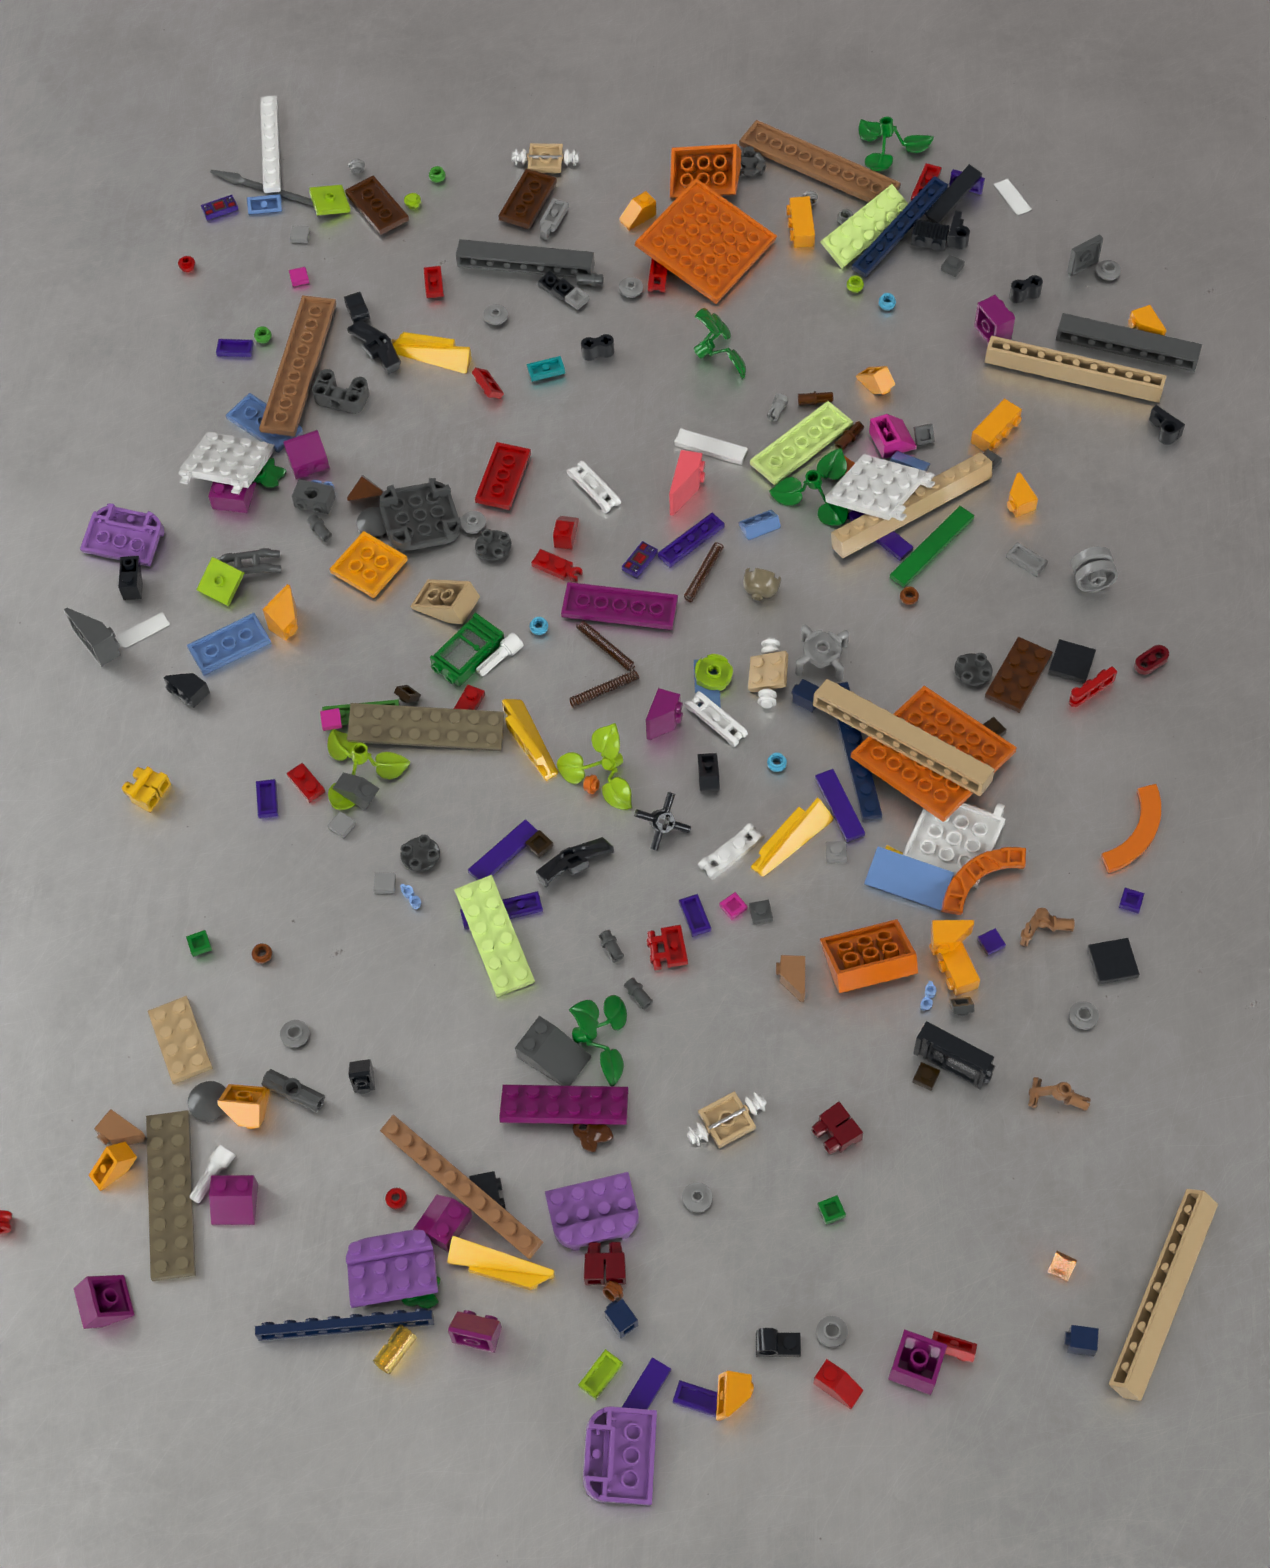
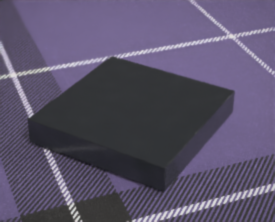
(1072, 661)
(1113, 961)

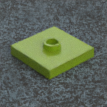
(329, 200)
(220, 581)

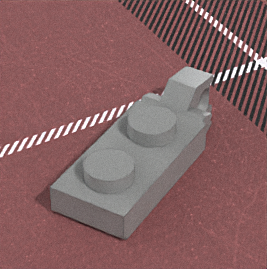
(552, 217)

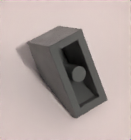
(356, 789)

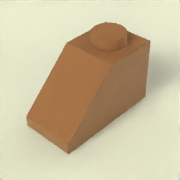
(792, 974)
(115, 1130)

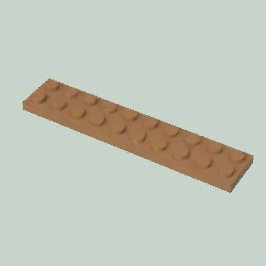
(816, 162)
(298, 366)

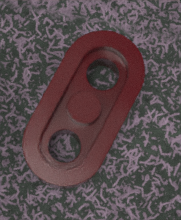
(1150, 660)

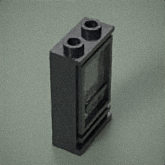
(954, 1055)

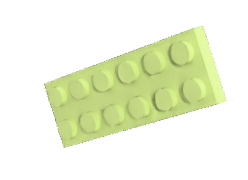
(864, 226)
(801, 443)
(494, 936)

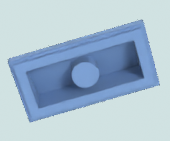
(264, 204)
(910, 461)
(760, 524)

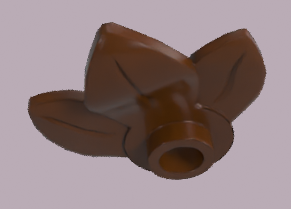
(592, 1135)

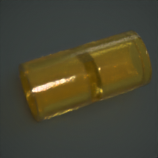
(395, 1349)

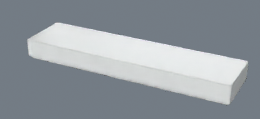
(711, 446)

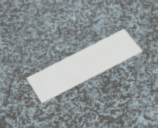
(1012, 197)
(143, 630)

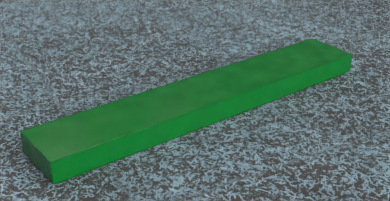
(931, 546)

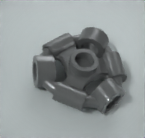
(749, 159)

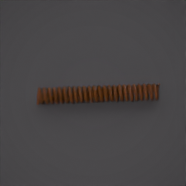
(705, 568)
(599, 643)
(588, 691)

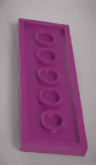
(619, 606)
(564, 1104)

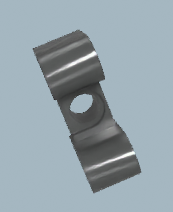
(349, 399)

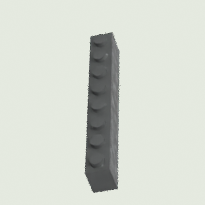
(523, 258)
(1128, 342)

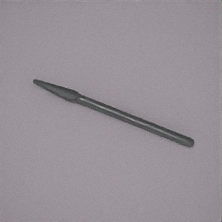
(236, 179)

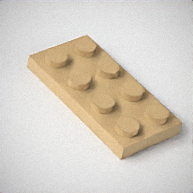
(180, 1040)

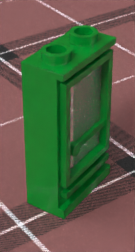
(466, 650)

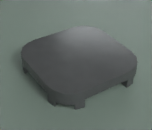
(419, 515)

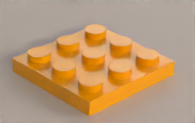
(368, 564)

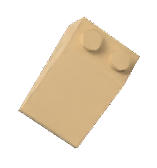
(446, 600)

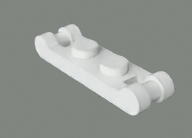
(594, 486)
(716, 718)
(731, 851)

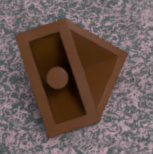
(363, 489)

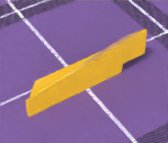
(434, 351)
(527, 736)
(792, 835)
(497, 1264)

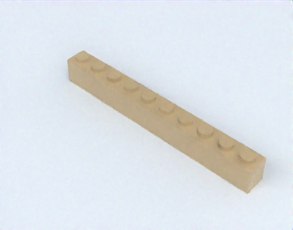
(1075, 369)
(923, 500)
(904, 737)
(1163, 1295)

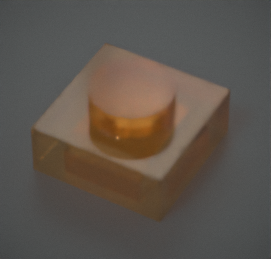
(1062, 1266)

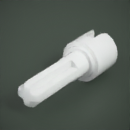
(508, 646)
(219, 1160)

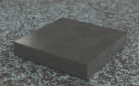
(1085, 255)

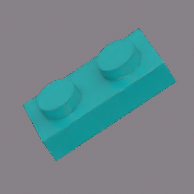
(545, 368)

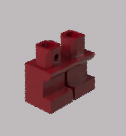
(839, 1128)
(595, 1264)

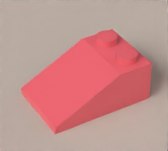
(686, 480)

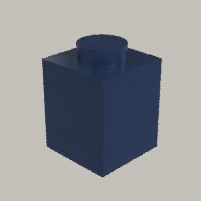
(804, 694)
(621, 1317)
(1081, 1340)

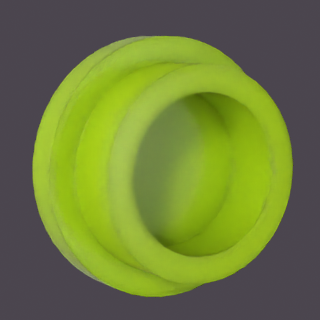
(412, 200)
(855, 284)

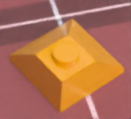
(282, 614)
(245, 1104)

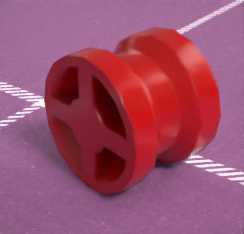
(5, 1217)

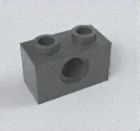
(313, 496)

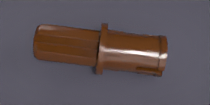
(814, 398)
(849, 436)

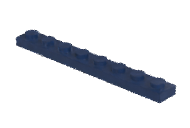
(899, 226)
(861, 776)
(339, 1325)

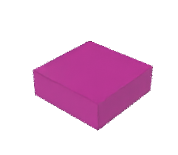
(299, 276)
(331, 719)
(733, 906)

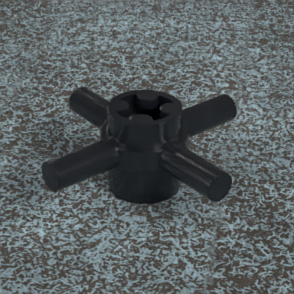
(669, 822)

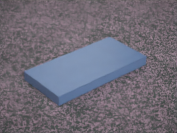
(248, 416)
(228, 644)
(908, 878)

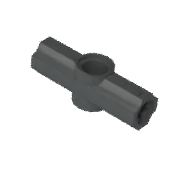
(282, 1085)

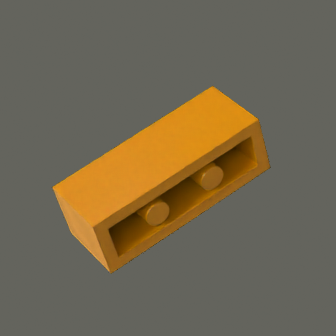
(801, 222)
(996, 426)
(958, 970)

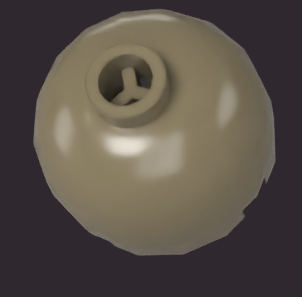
(760, 583)

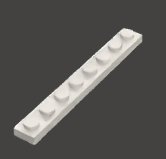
(270, 144)

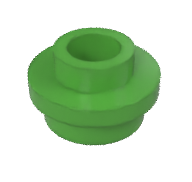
(437, 174)
(262, 334)

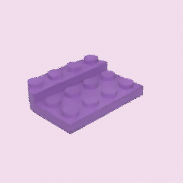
(122, 533)
(593, 1211)
(391, 1268)
(620, 1455)

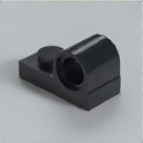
(958, 234)
(1170, 426)
(708, 772)
(774, 1344)

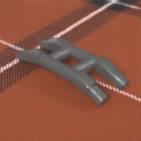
(255, 555)

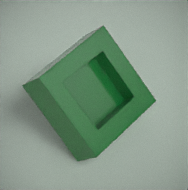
(199, 943)
(831, 1209)

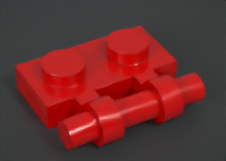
(673, 944)

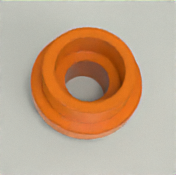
(591, 784)

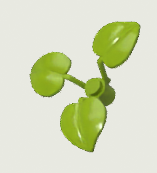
(607, 742)
(388, 764)

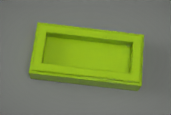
(600, 1374)

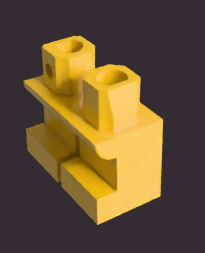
(147, 788)

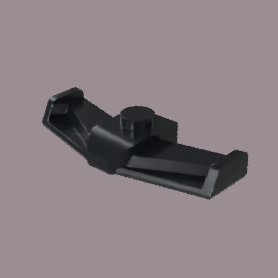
(376, 345)
(573, 859)

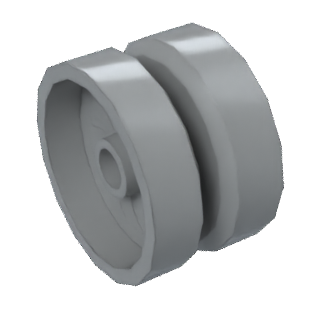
(1094, 569)

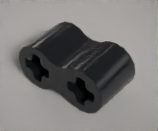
(1025, 289)
(356, 307)
(597, 347)

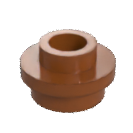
(909, 591)
(259, 948)
(613, 1291)

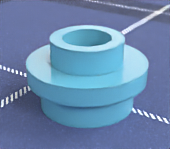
(887, 301)
(538, 621)
(776, 757)

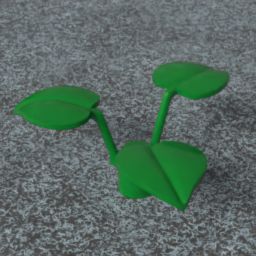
(871, 130)
(717, 327)
(830, 466)
(586, 1015)

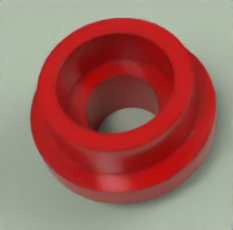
(186, 263)
(400, 1202)

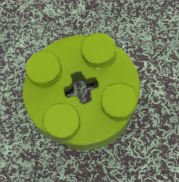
(710, 681)

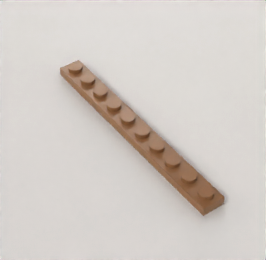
(462, 1187)

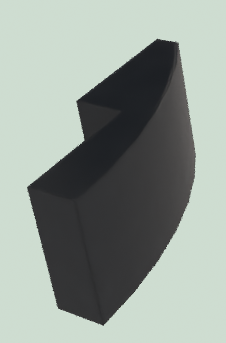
(555, 286)

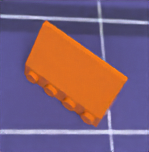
(712, 165)
(869, 956)

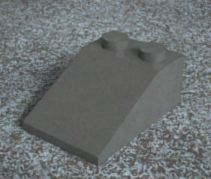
(95, 636)
(552, 1052)

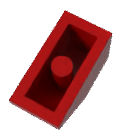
(565, 532)
(838, 1384)

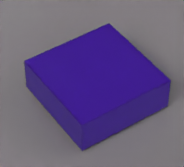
(1131, 900)
(991, 942)

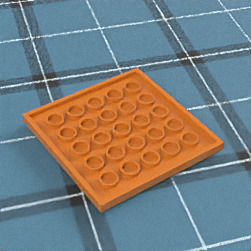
(705, 241)
(950, 725)

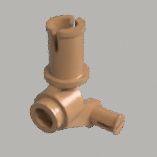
(1043, 919)
(1060, 1092)

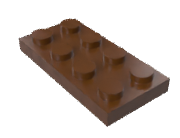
(527, 198)
(377, 205)
(1018, 674)

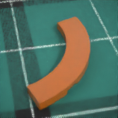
(1143, 834)
(976, 869)

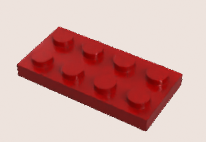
(503, 476)

